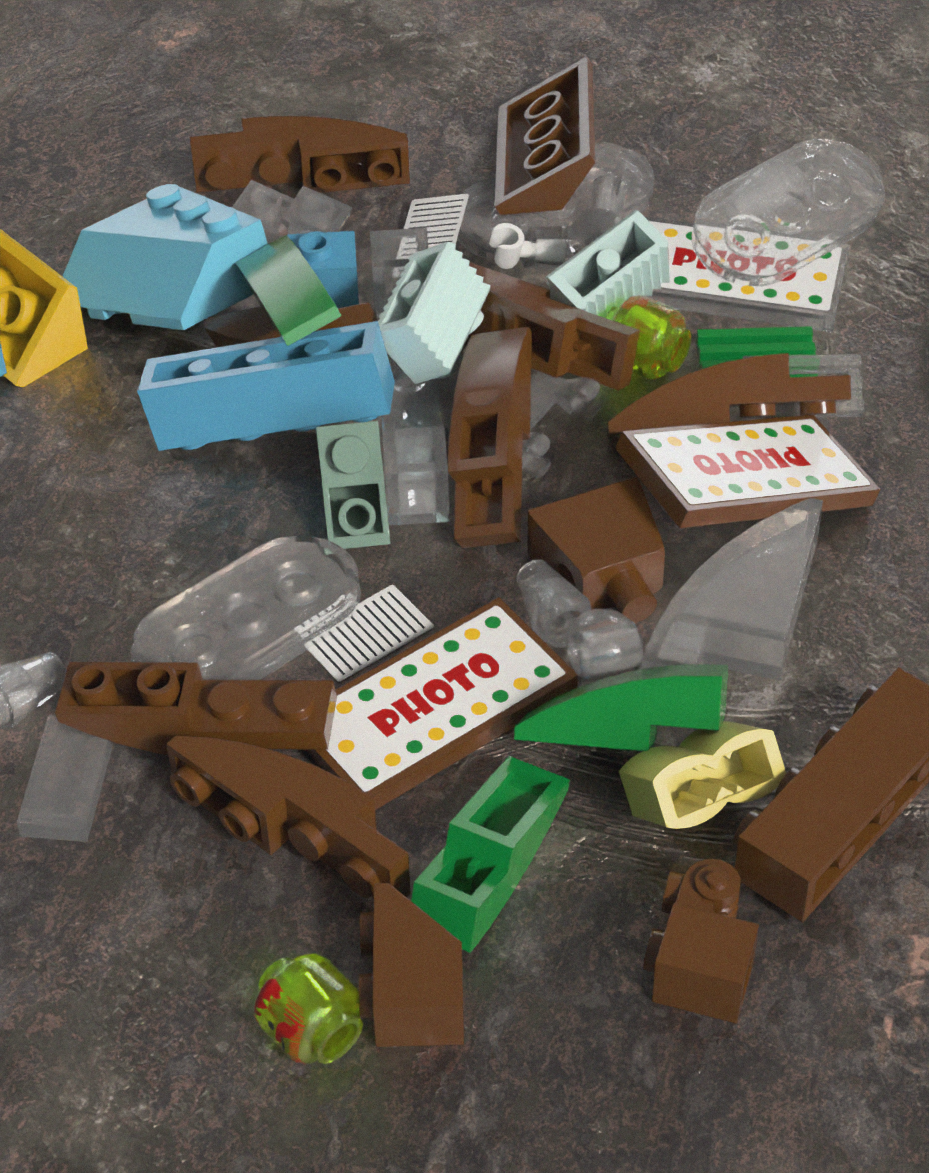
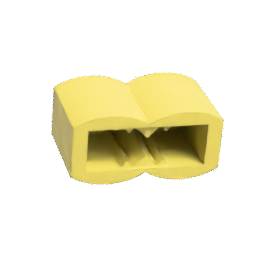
(702, 774)

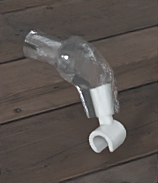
(552, 246)

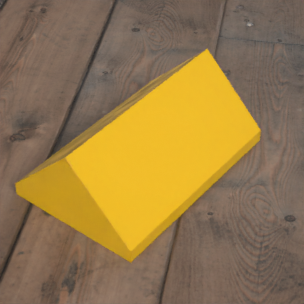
(37, 315)

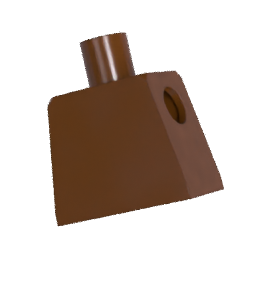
(603, 546)

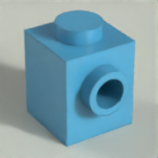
(333, 261)

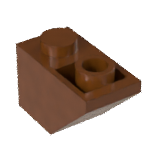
(414, 976)

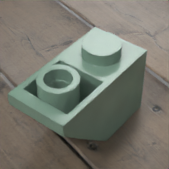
(353, 484)

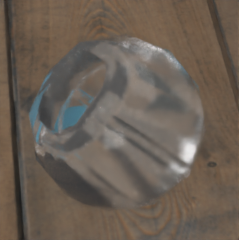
(603, 645)

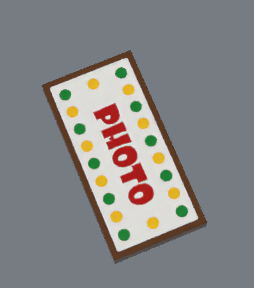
(745, 469)
(440, 701)

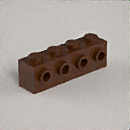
(839, 799)

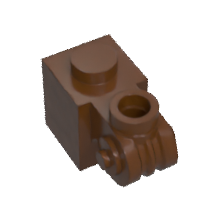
(704, 952)

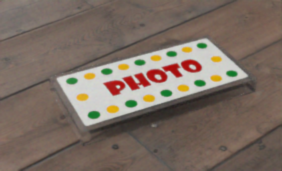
(798, 300)

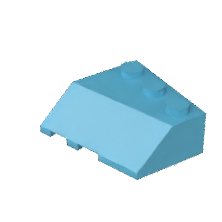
(165, 259)

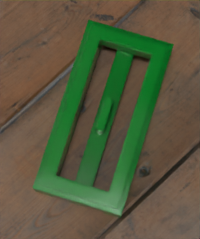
(727, 345)

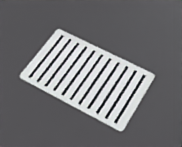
(439, 215)
(374, 631)

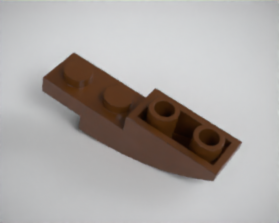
(303, 149)
(562, 335)
(746, 383)
(488, 435)
(155, 701)
(282, 798)

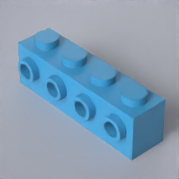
(267, 387)

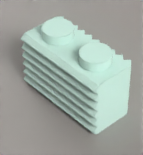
(613, 267)
(432, 312)

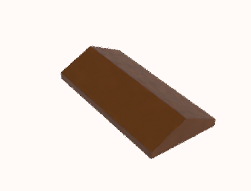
(546, 142)

